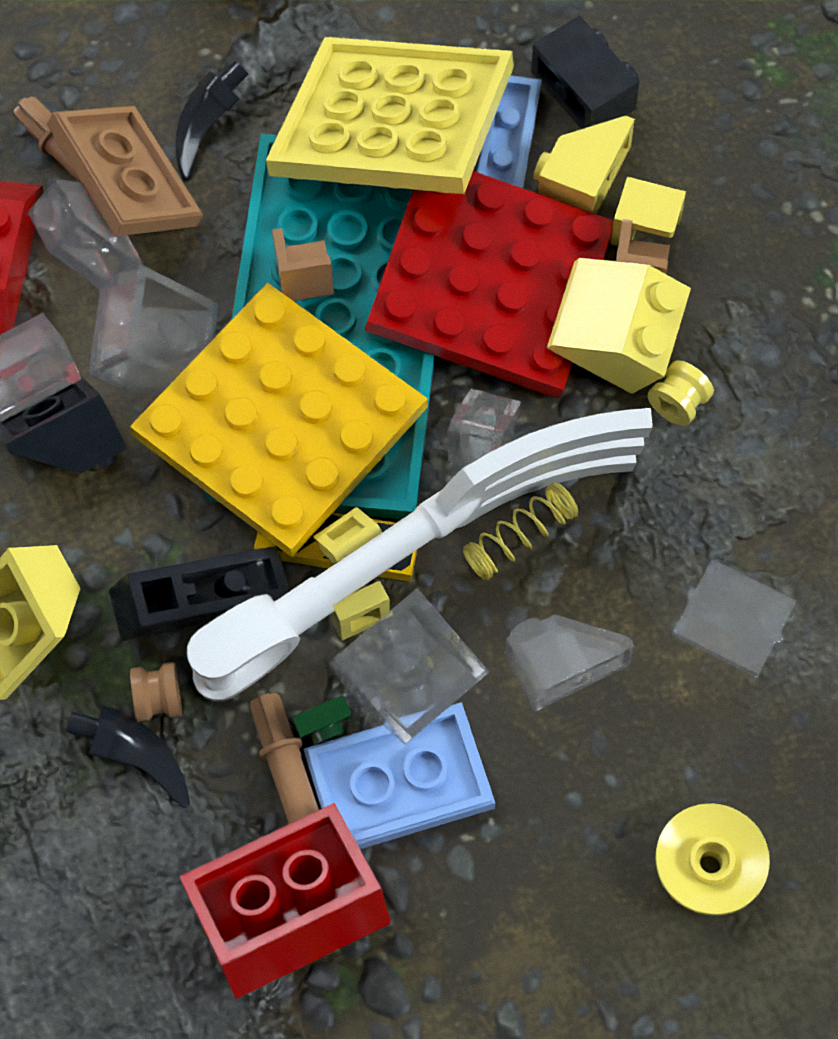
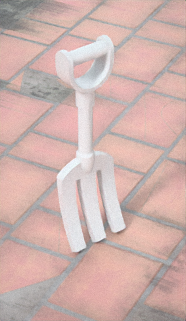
(262, 633)

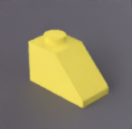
(585, 164)

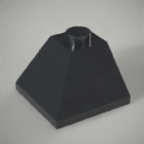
(65, 430)

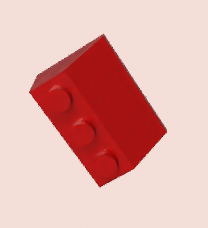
(286, 900)

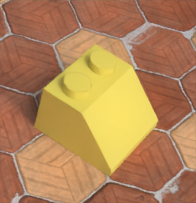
(619, 321)

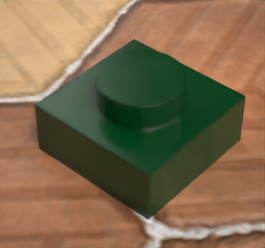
(321, 721)

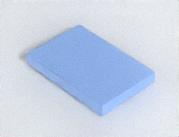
(401, 788)

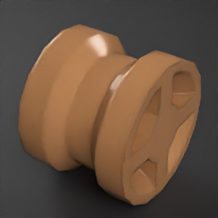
(155, 692)

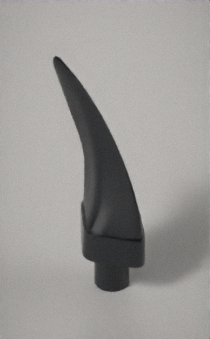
(203, 108)
(125, 740)

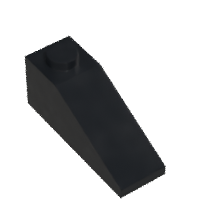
(194, 591)

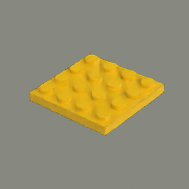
(279, 418)

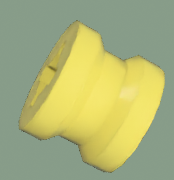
(680, 393)

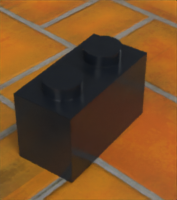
(585, 74)

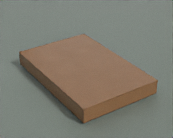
(124, 170)

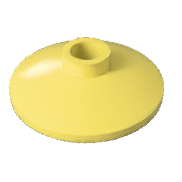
(716, 833)

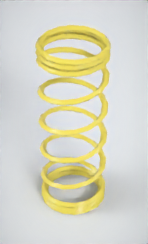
(475, 552)

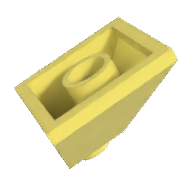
(34, 609)

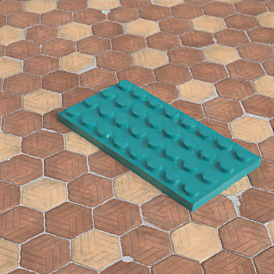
(359, 237)

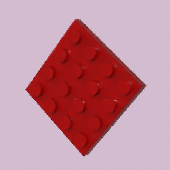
(486, 278)

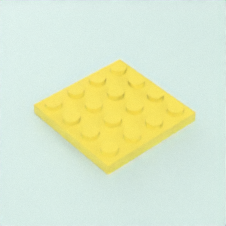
(391, 115)

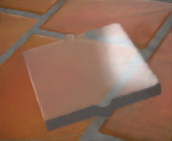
(734, 618)

